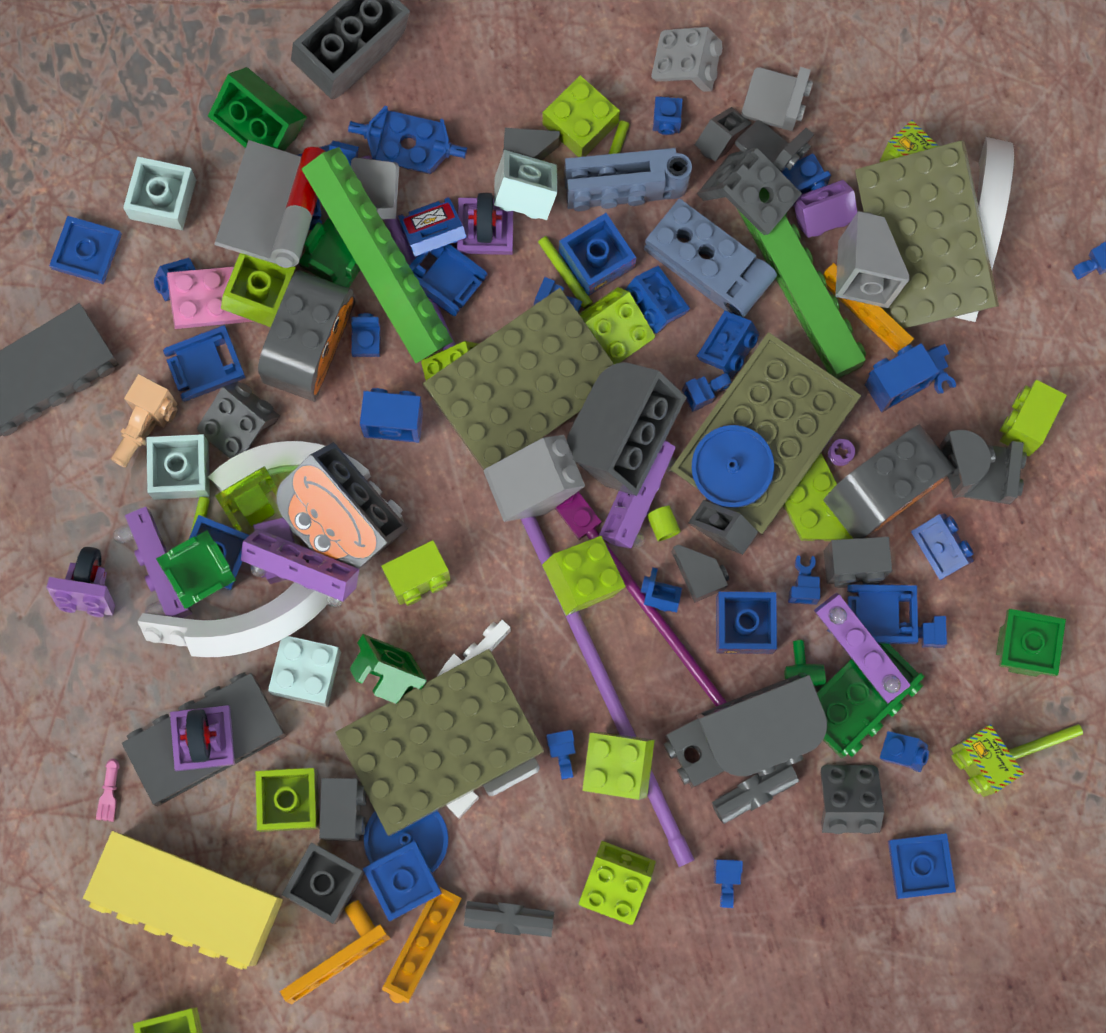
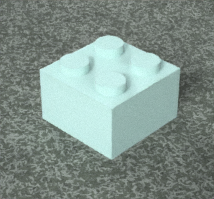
(525, 185)
(159, 193)
(178, 467)
(304, 671)

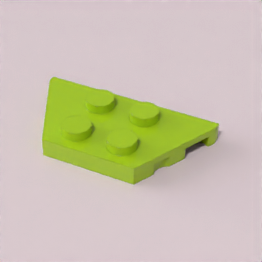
(809, 512)

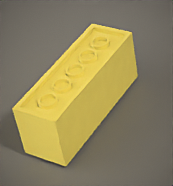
(182, 900)

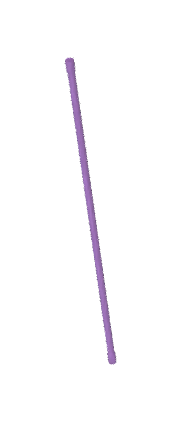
(675, 839)

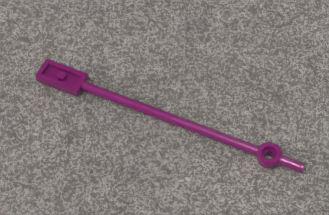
(582, 522)

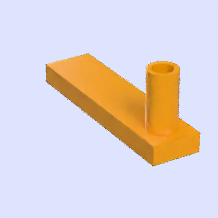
(872, 316)
(370, 939)
(420, 946)

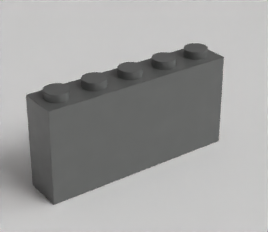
(50, 366)
(252, 731)

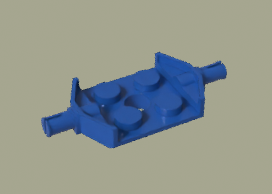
(390, 128)

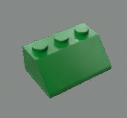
(255, 111)

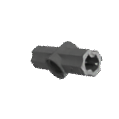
(754, 792)
(509, 918)

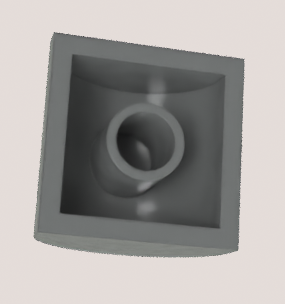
(969, 457)

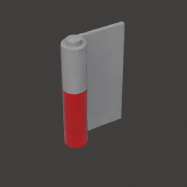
(270, 205)

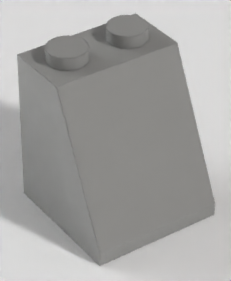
(869, 262)
(534, 479)

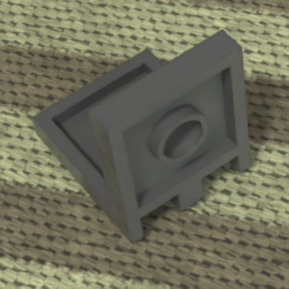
(742, 178)

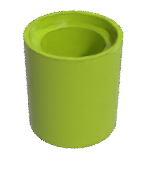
(663, 523)

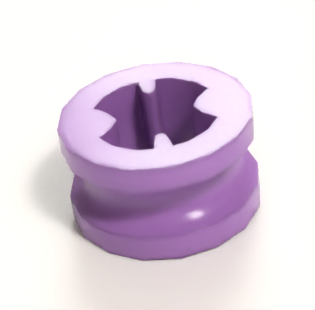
(837, 459)

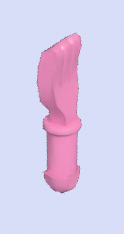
(107, 802)

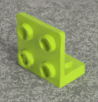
(618, 324)
(617, 883)

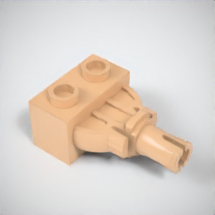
(150, 406)

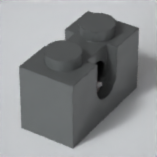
(692, 737)

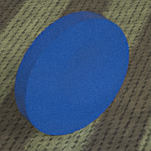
(733, 466)
(428, 832)

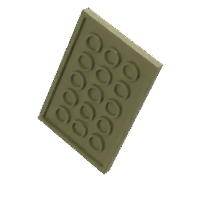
(937, 231)
(520, 380)
(789, 406)
(439, 742)

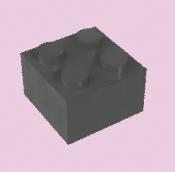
(857, 561)
(342, 809)
(323, 883)

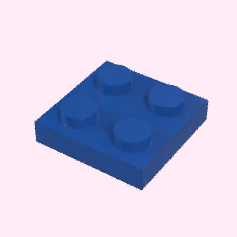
(85, 250)
(921, 866)
(402, 881)

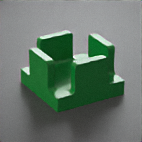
(328, 255)
(196, 569)
(1031, 643)
(393, 665)

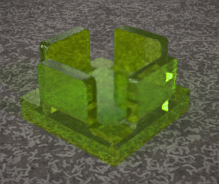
(249, 497)

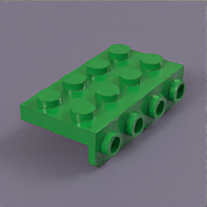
(856, 707)

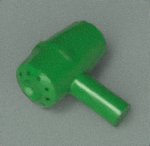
(816, 671)

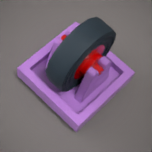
(486, 226)
(83, 586)
(202, 738)

